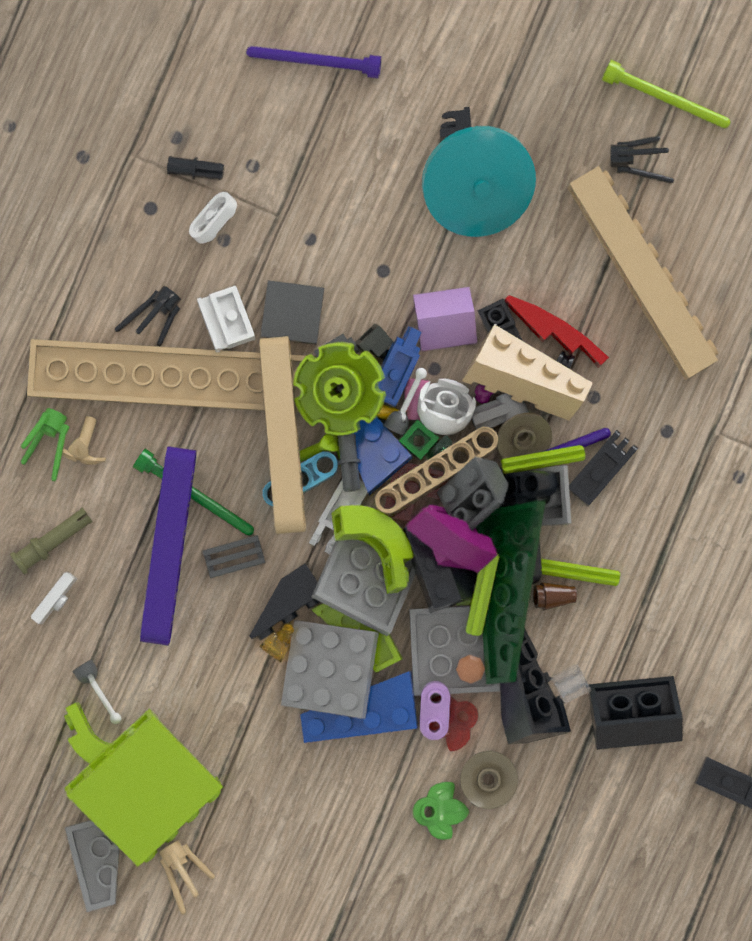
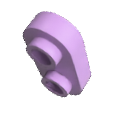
(434, 711)

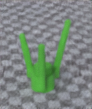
(50, 424)

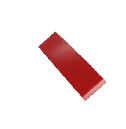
(546, 324)

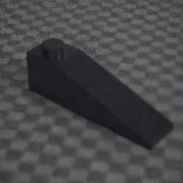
(528, 705)

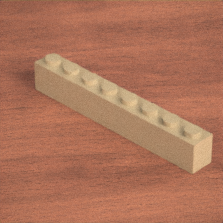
(642, 272)

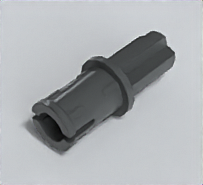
(349, 462)

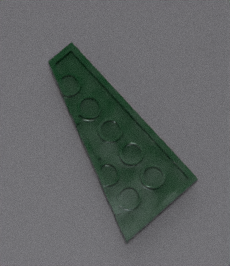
(516, 538)

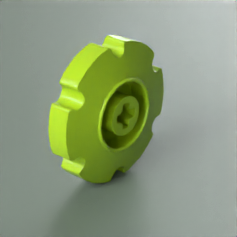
(357, 401)

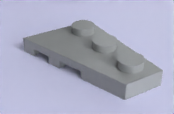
(95, 863)

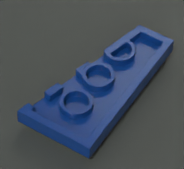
(388, 710)

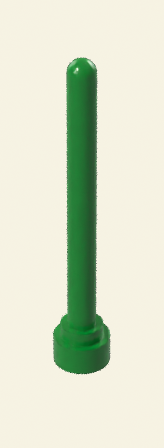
(147, 463)

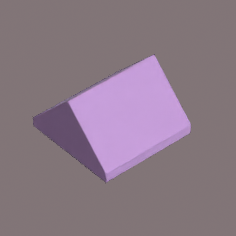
(445, 319)

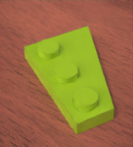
(386, 649)

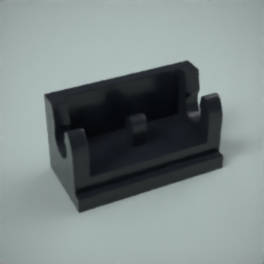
(462, 121)

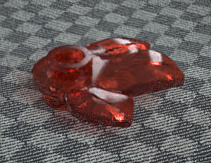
(459, 730)

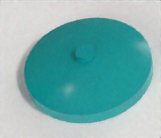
(478, 181)

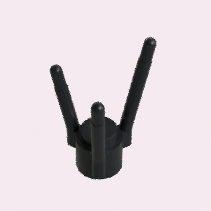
(624, 153)
(163, 302)

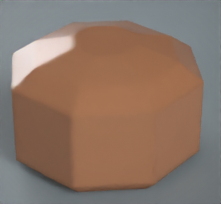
(470, 669)

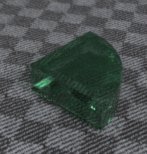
(444, 443)

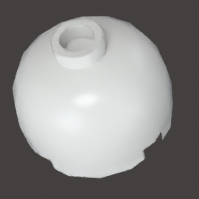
(445, 406)

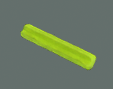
(543, 459)
(580, 572)
(481, 598)

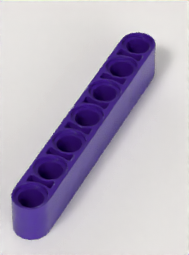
(168, 546)

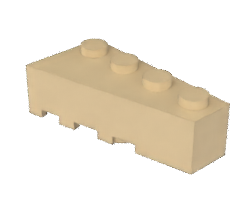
(527, 375)

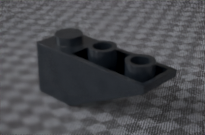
(289, 596)

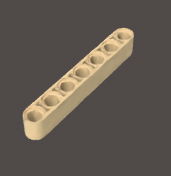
(282, 435)

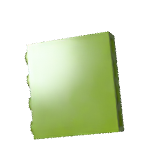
(143, 788)

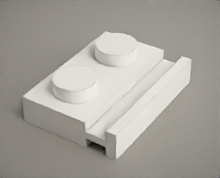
(226, 319)

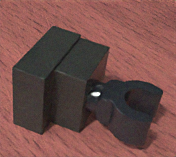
(376, 341)

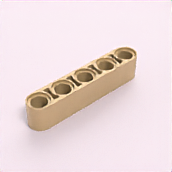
(445, 462)

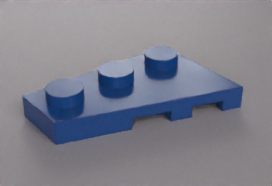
(379, 454)

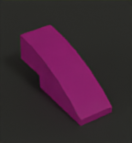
(453, 539)

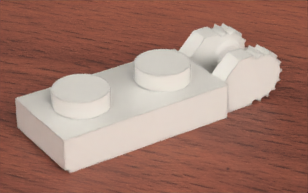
(339, 498)

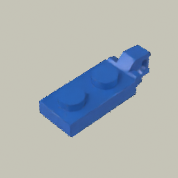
(399, 365)

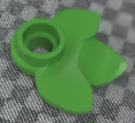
(444, 808)

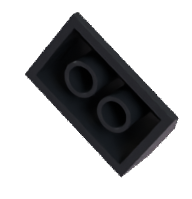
(440, 584)
(635, 712)

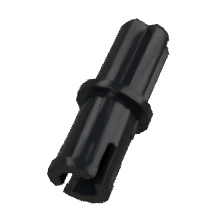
(195, 168)

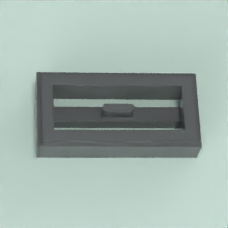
(210, 563)

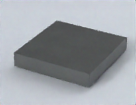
(292, 312)

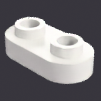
(213, 217)

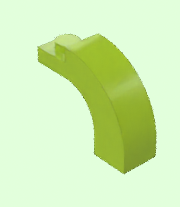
(381, 533)
(86, 742)

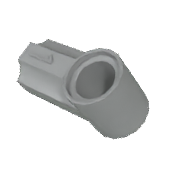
(497, 411)

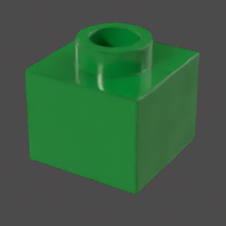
(419, 429)

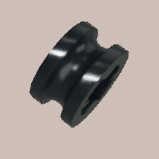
(565, 360)

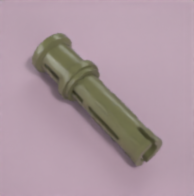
(40, 548)

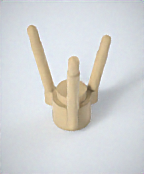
(174, 858)

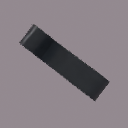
(526, 488)

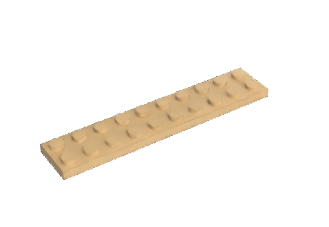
(148, 375)

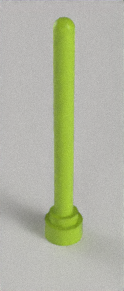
(616, 74)

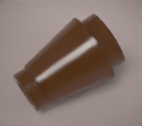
(553, 595)

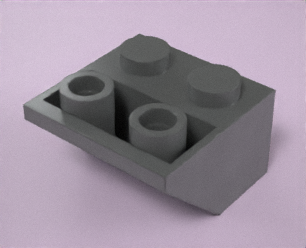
(474, 491)

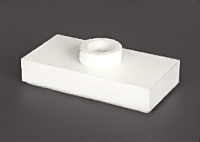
(55, 598)

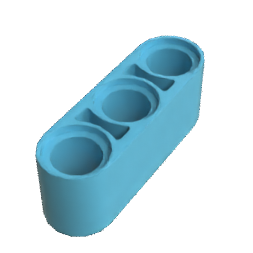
(310, 468)

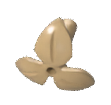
(79, 448)

